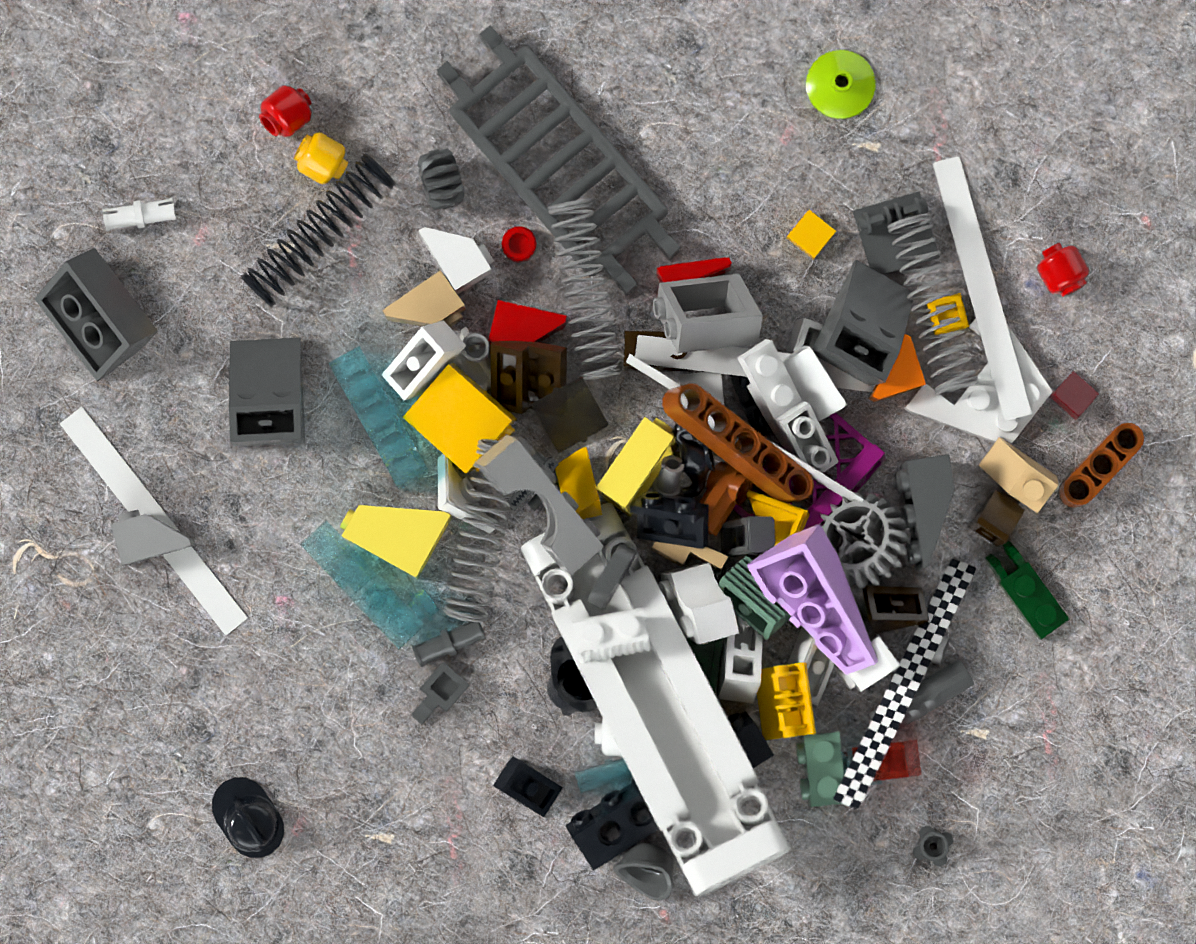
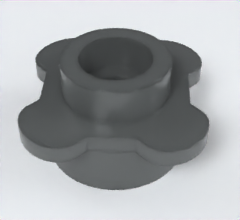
(942, 843)

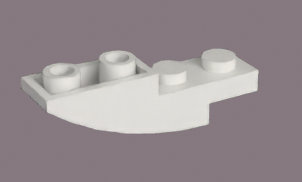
(783, 408)

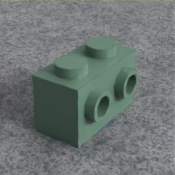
(822, 767)

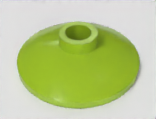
(835, 100)

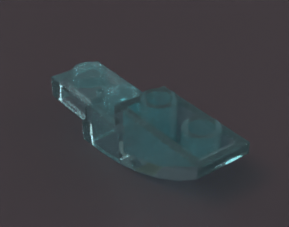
(362, 584)

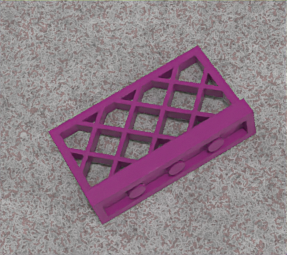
(852, 478)

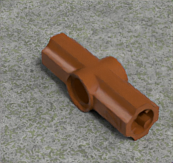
(724, 490)

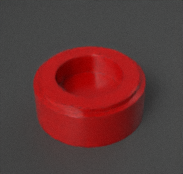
(519, 244)

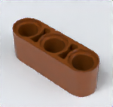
(1115, 455)

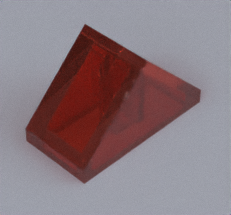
(899, 762)

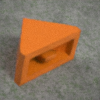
(904, 375)

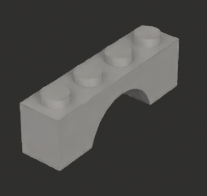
(567, 536)

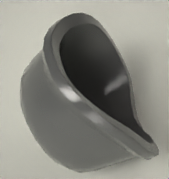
(647, 870)

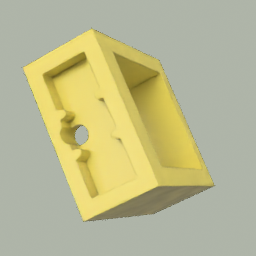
(637, 464)

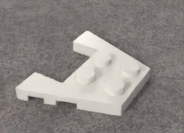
(979, 407)

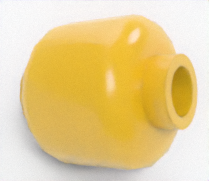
(321, 158)

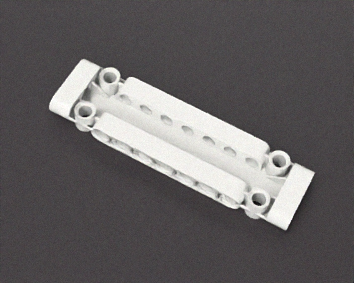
(666, 720)

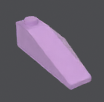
(812, 587)

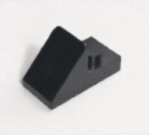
(527, 786)

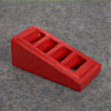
(694, 269)

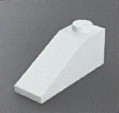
(740, 664)

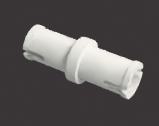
(139, 214)

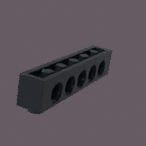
(632, 827)

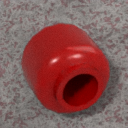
(285, 111)
(1063, 269)

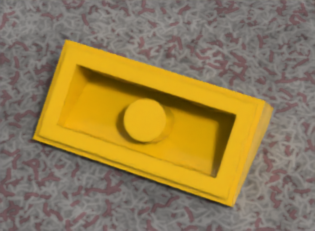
(578, 481)

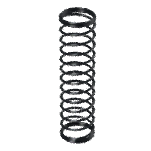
(370, 165)

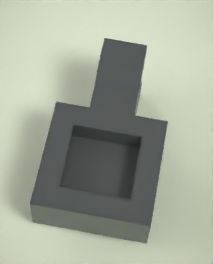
(442, 690)

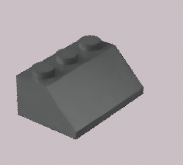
(95, 313)

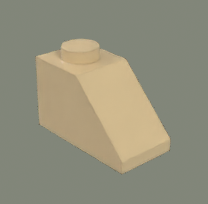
(427, 304)
(1019, 474)

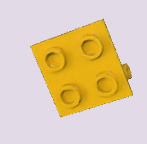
(785, 702)

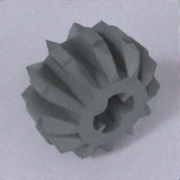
(441, 179)

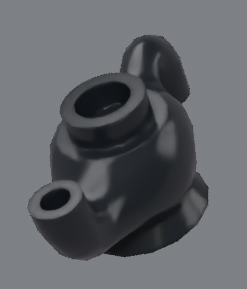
(696, 460)

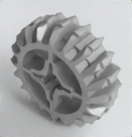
(871, 515)

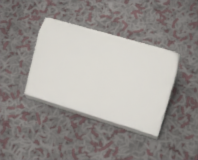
(813, 382)
(818, 664)

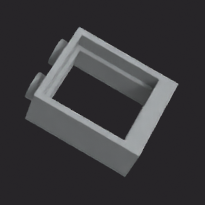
(735, 328)

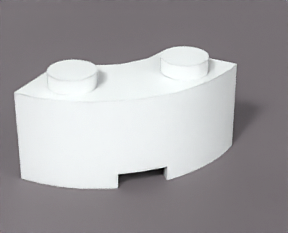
(698, 602)

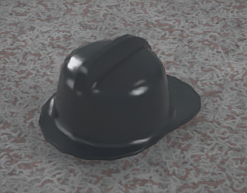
(566, 684)
(247, 817)

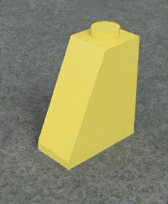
(396, 534)

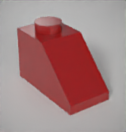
(524, 323)

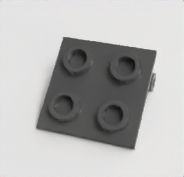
(876, 239)

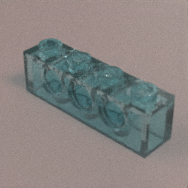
(379, 418)

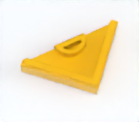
(787, 518)

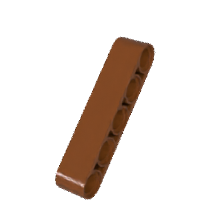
(722, 442)

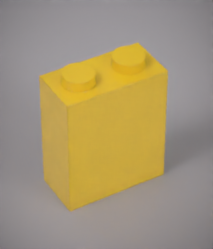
(457, 415)

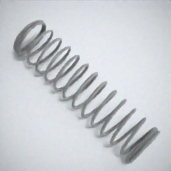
(559, 209)
(904, 226)
(462, 605)

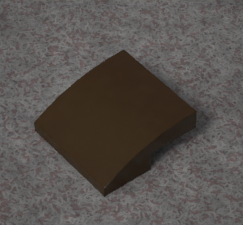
(525, 372)

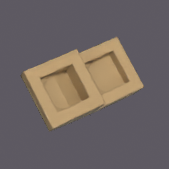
(679, 554)

